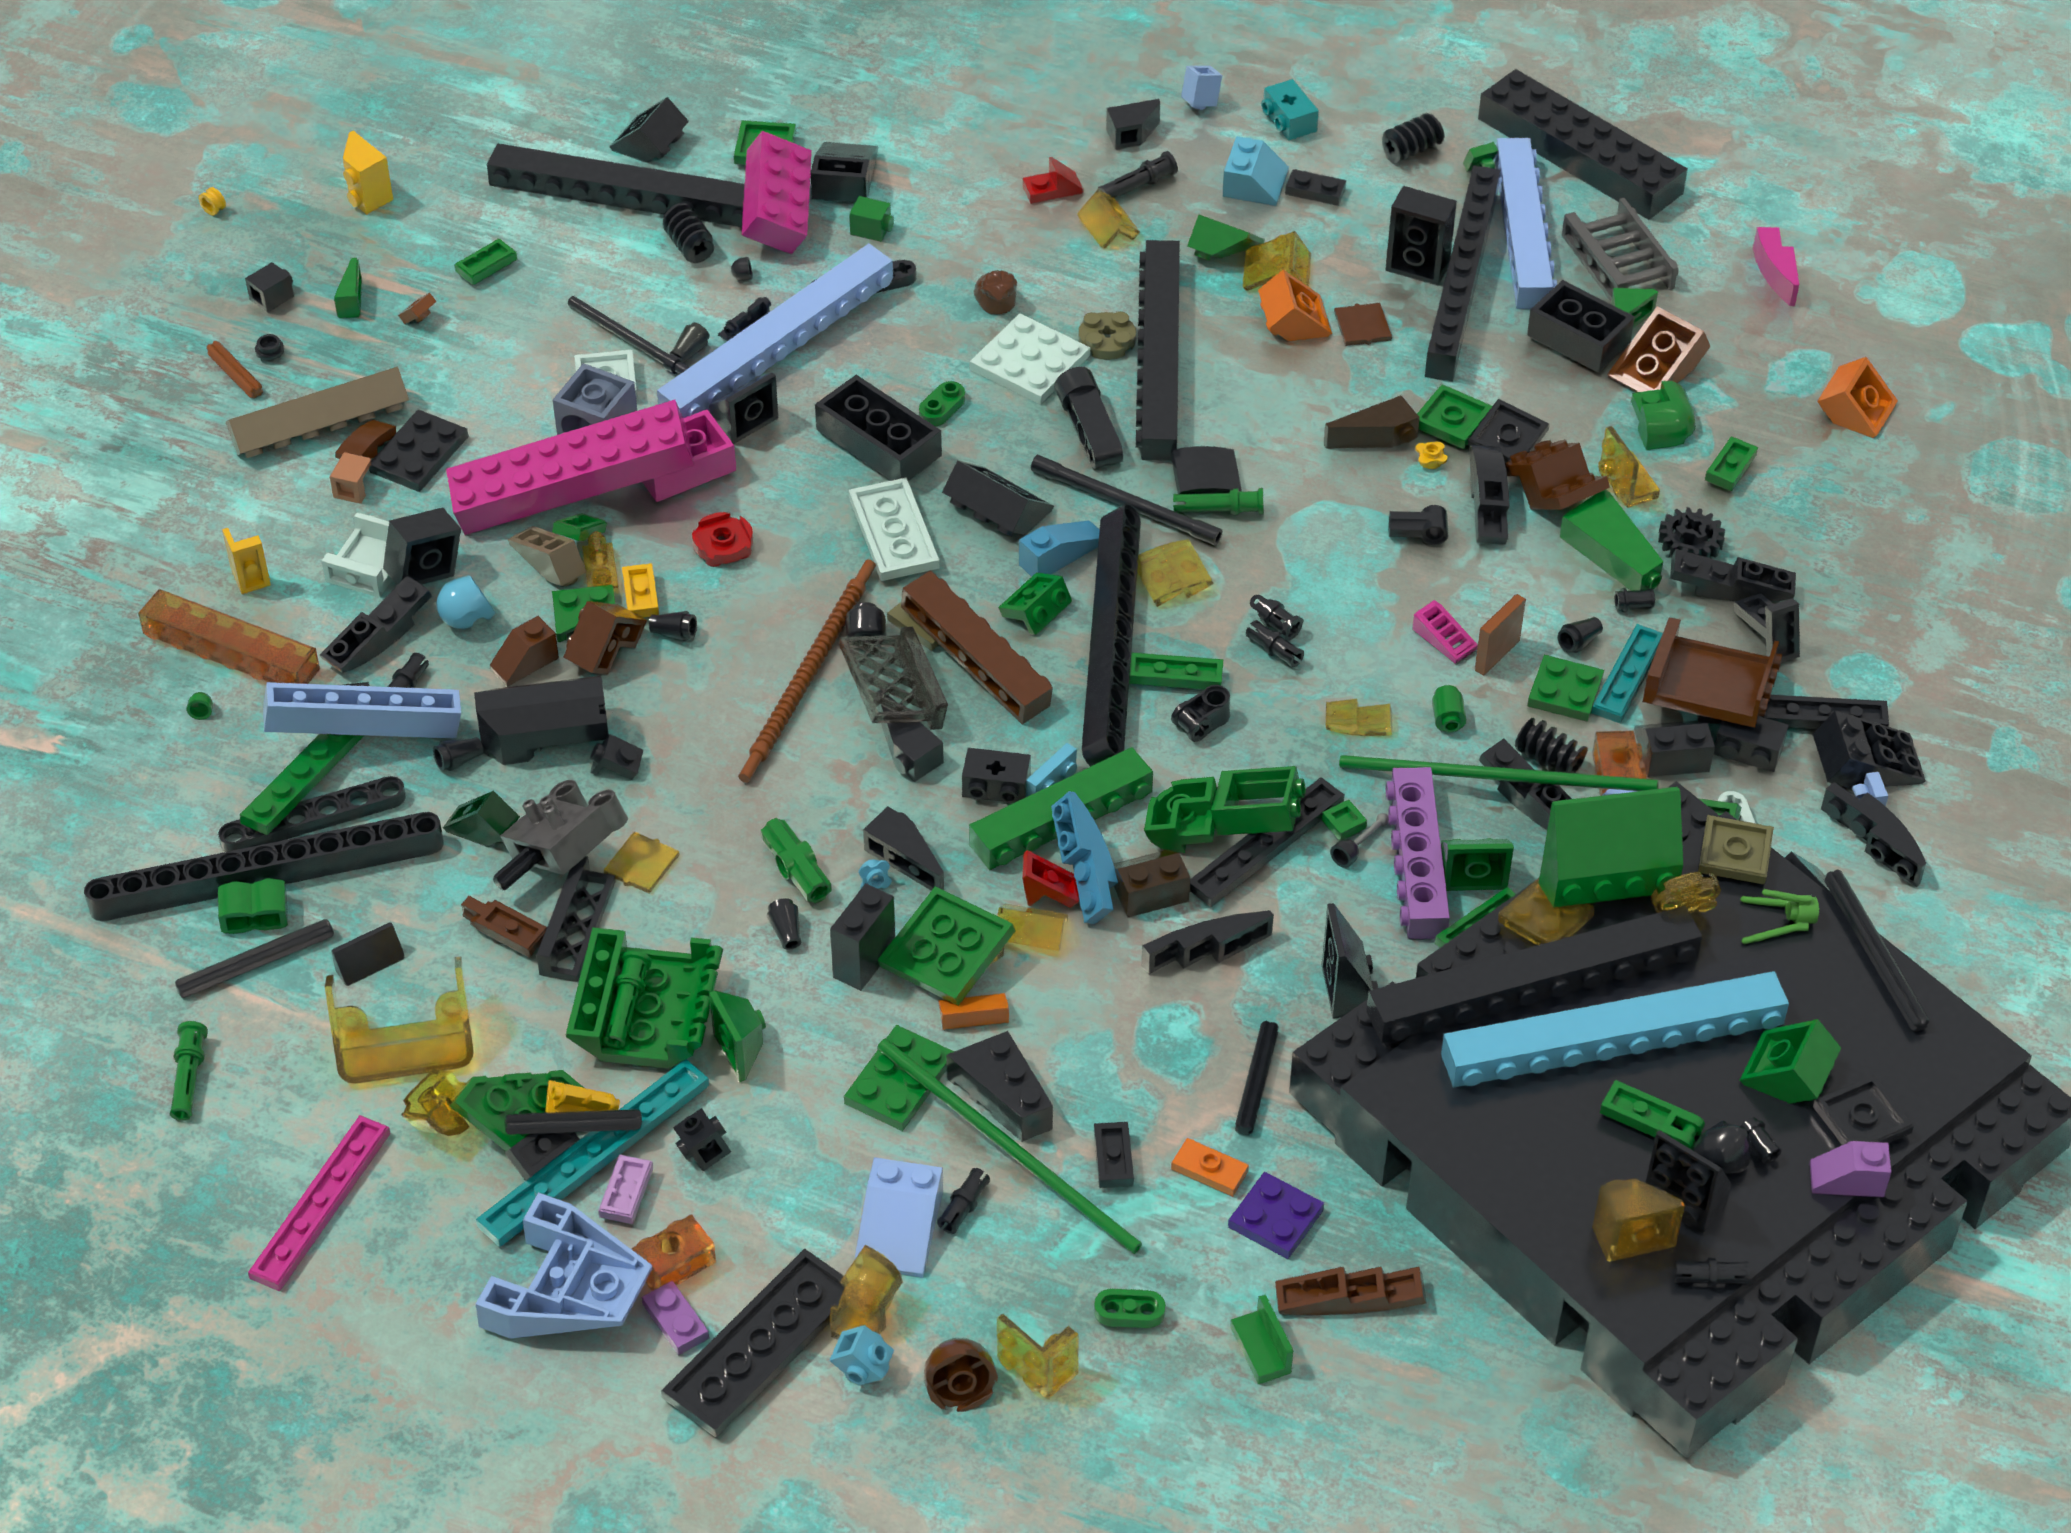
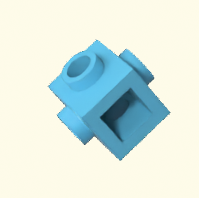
(862, 1355)

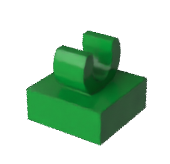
(1481, 156)

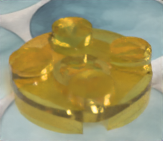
(1688, 891)

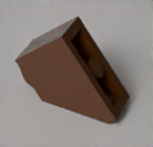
(525, 651)

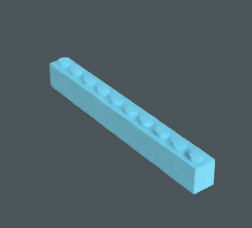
(1614, 1029)

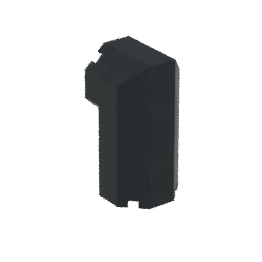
(540, 715)

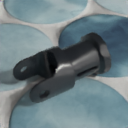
(1271, 614)

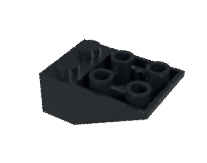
(842, 171)
(1857, 746)
(1690, 1178)

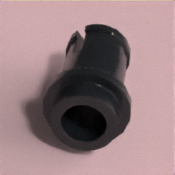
(1634, 599)
(1761, 1141)

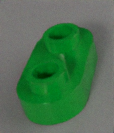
(942, 403)
(1129, 1308)

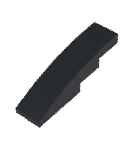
(1213, 937)

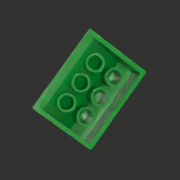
(1612, 846)

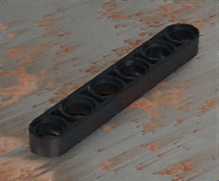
(314, 819)

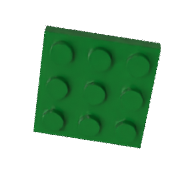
(946, 945)

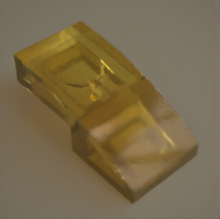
(1350, 719)

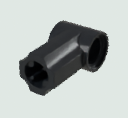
(1429, 524)

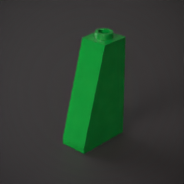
(1612, 542)

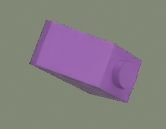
(1852, 1170)

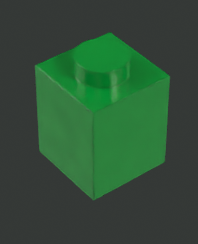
(870, 219)

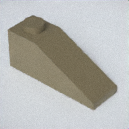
(550, 555)

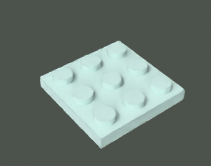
(1028, 358)

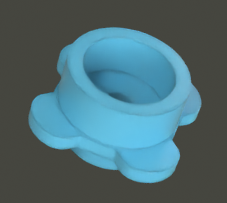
(873, 868)

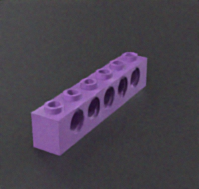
(1419, 852)

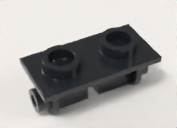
(745, 319)

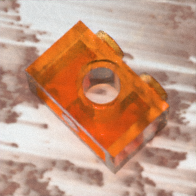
(1617, 755)
(693, 1255)

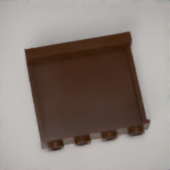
(1710, 678)

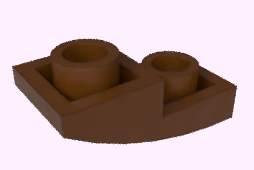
(366, 439)

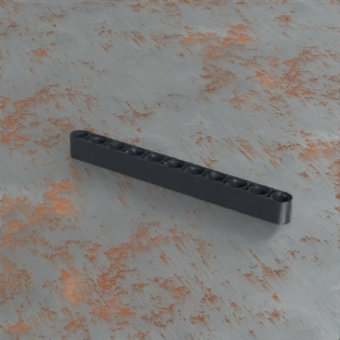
(1111, 635)
(283, 860)

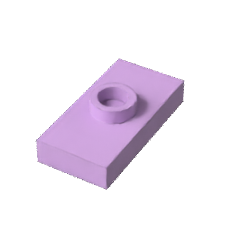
(625, 1189)

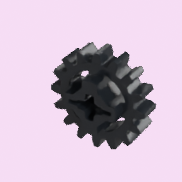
(1691, 533)

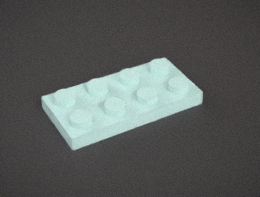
(893, 529)

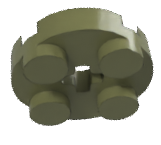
(1117, 325)

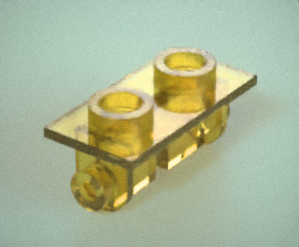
(599, 561)

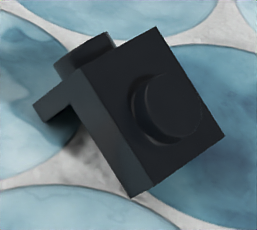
(616, 756)

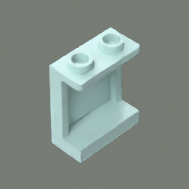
(361, 558)

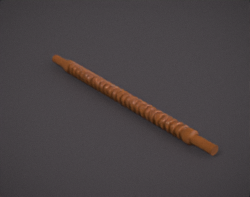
(805, 674)

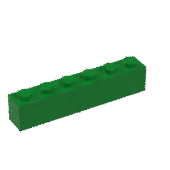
(1030, 823)

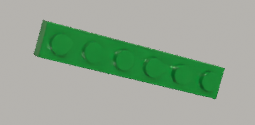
(296, 781)

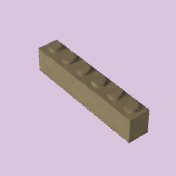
(316, 411)

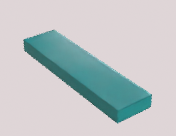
(1627, 674)

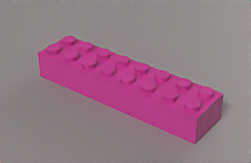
(569, 467)

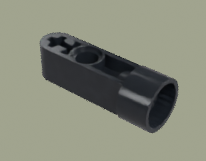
(1082, 401)

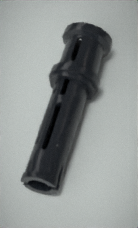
(1147, 173)

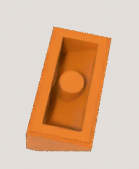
(974, 1011)

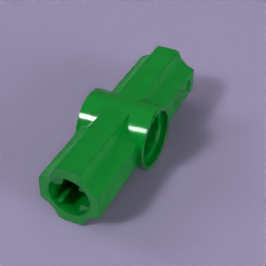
(796, 860)

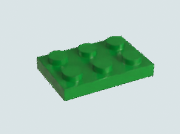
(890, 1092)

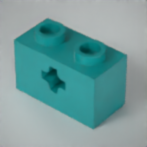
(1290, 109)

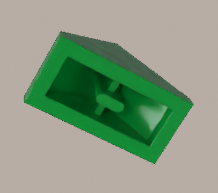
(1635, 302)

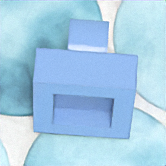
(1874, 786)

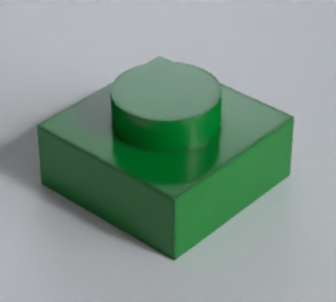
(1344, 820)

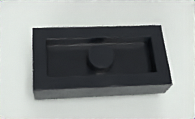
(1315, 187)
(538, 1150)
(1113, 1155)

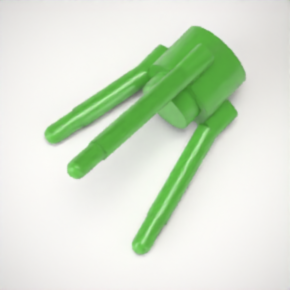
(1799, 908)

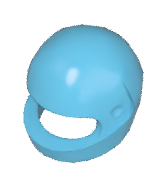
(463, 603)

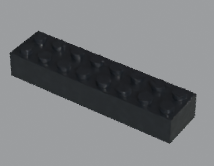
(1583, 143)

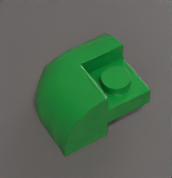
(1664, 416)
(1182, 814)

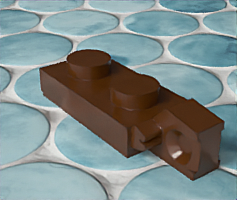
(504, 925)

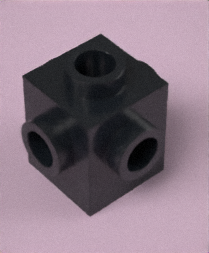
(702, 1139)

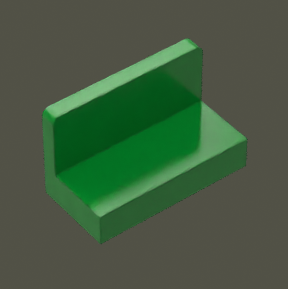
(1263, 1342)

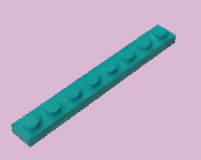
(592, 1152)

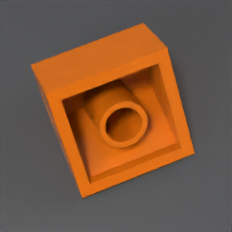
(1293, 309)
(1858, 398)

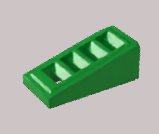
(349, 292)

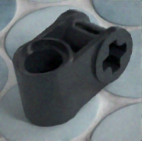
(1203, 712)

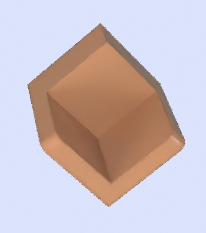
(348, 477)

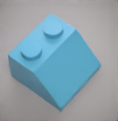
(1254, 172)

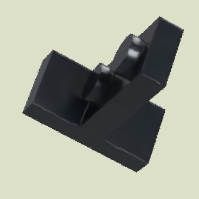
(1773, 622)

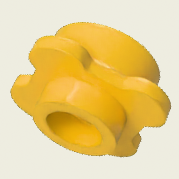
(1431, 454)

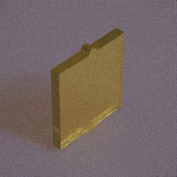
(641, 862)

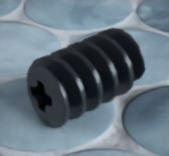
(1412, 137)
(688, 233)
(1548, 749)

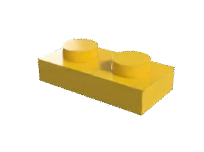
(640, 589)

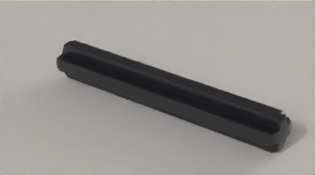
(1256, 1078)
(573, 1121)

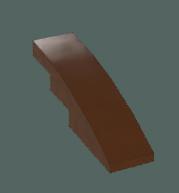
(1351, 1293)

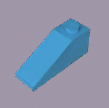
(1056, 546)

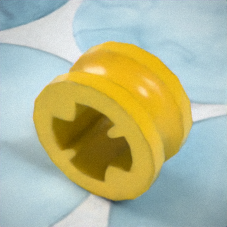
(212, 201)

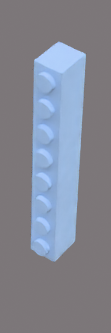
(1524, 221)

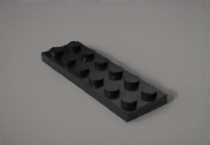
(756, 1344)

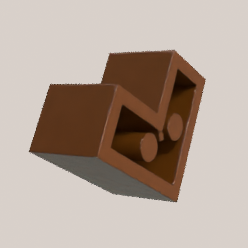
(600, 634)

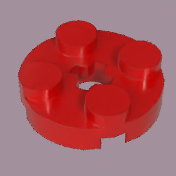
(722, 551)

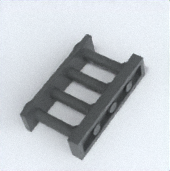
(1603, 267)

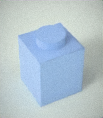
(1201, 86)

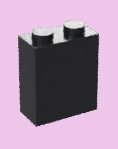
(862, 936)

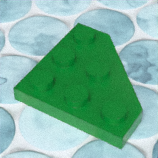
(489, 1099)

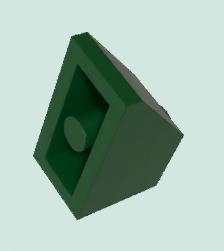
(482, 819)

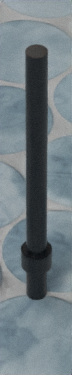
(670, 361)

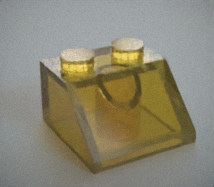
(1635, 1219)

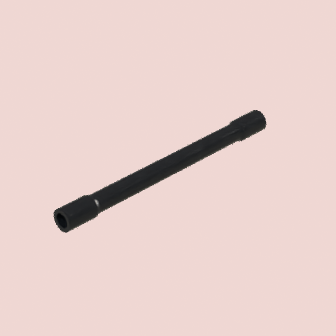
(1196, 528)

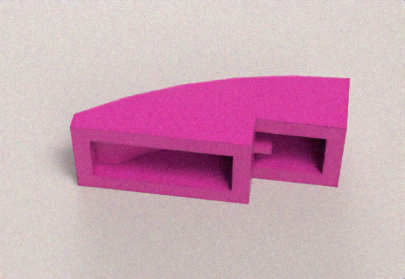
(1776, 263)

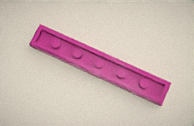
(319, 1203)

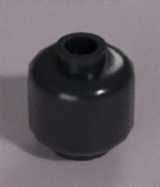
(865, 620)

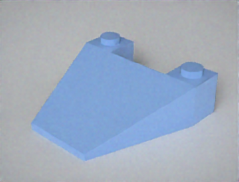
(581, 1285)

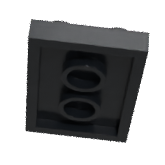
(418, 450)

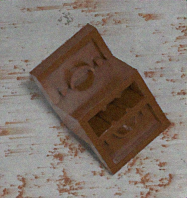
(1555, 475)

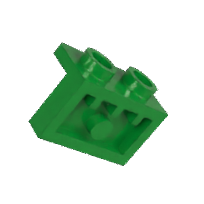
(1037, 601)

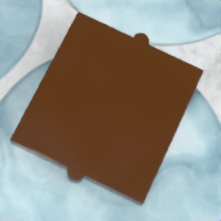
(1362, 324)

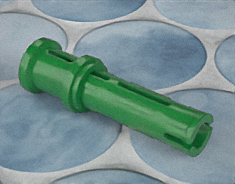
(1235, 501)
(629, 987)
(188, 1058)

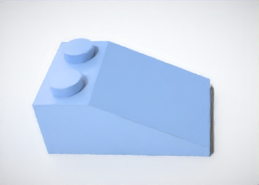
(901, 1212)

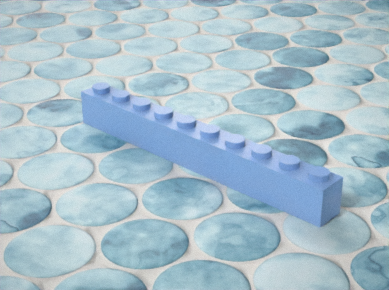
(780, 331)

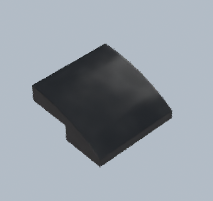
(1205, 470)

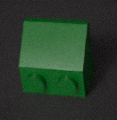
(1477, 864)
(1792, 1061)

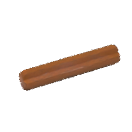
(235, 369)

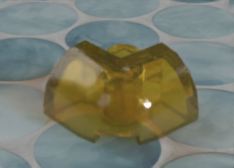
(430, 1102)
(867, 1294)

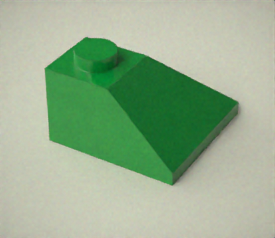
(1219, 239)
(737, 1030)

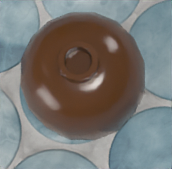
(959, 1374)

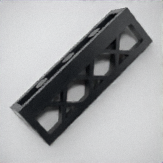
(564, 915)

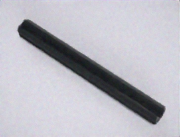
(254, 958)

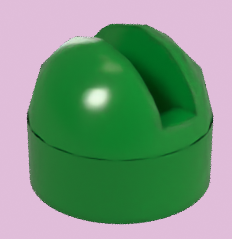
(199, 706)

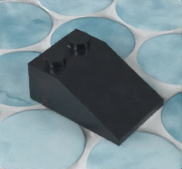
(1344, 965)

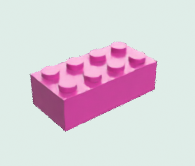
(776, 192)

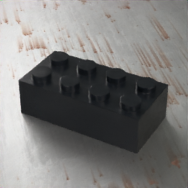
(878, 429)

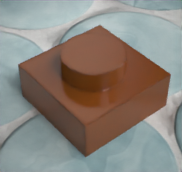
(418, 309)

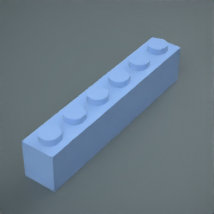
(361, 710)

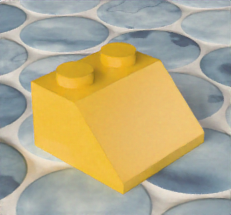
(366, 174)

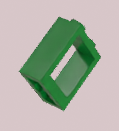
(1257, 784)

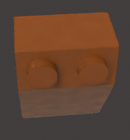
(1660, 351)

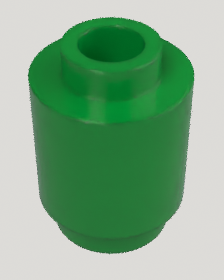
(1448, 709)

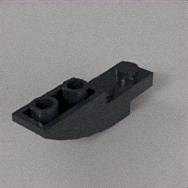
(1490, 493)
(1730, 581)
(374, 633)
(1529, 798)
(1885, 834)

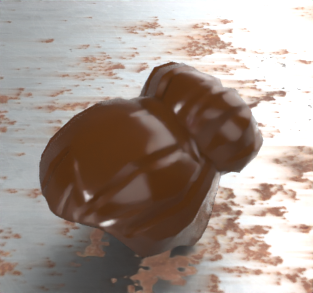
(996, 292)

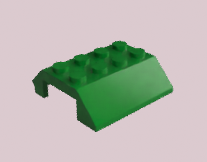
(666, 1015)

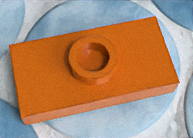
(1209, 1167)

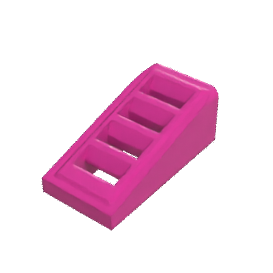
(1434, 616)

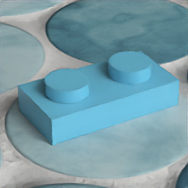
(1055, 769)

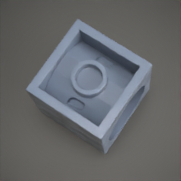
(592, 398)

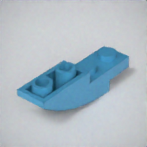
(1086, 850)

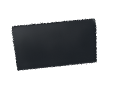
(367, 954)

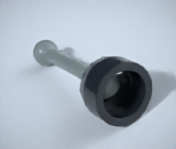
(1346, 851)

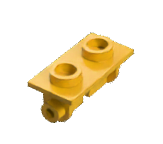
(572, 1098)

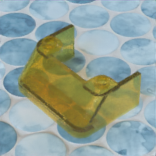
(405, 1048)

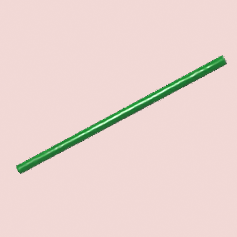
(1503, 774)
(1010, 1146)

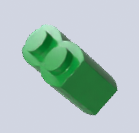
(252, 906)

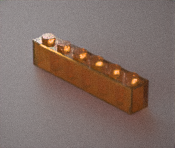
(227, 640)

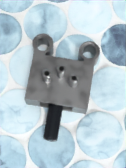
(559, 831)

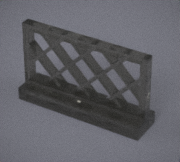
(916, 675)

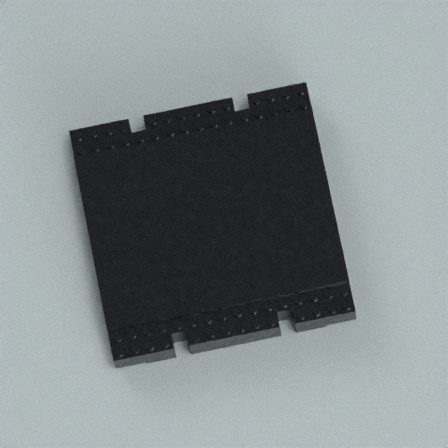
(1519, 1162)

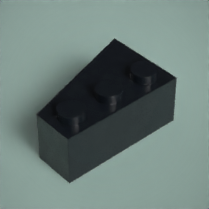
(1004, 1084)

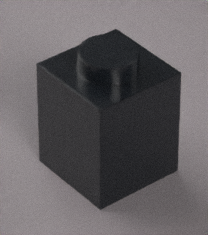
(269, 287)

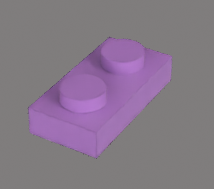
(675, 1317)

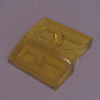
(1172, 570)

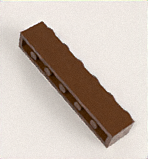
(977, 647)

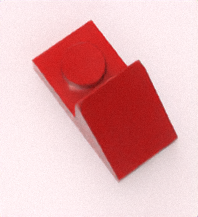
(1058, 183)
(1048, 879)

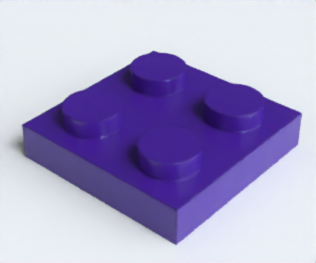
(1276, 1215)

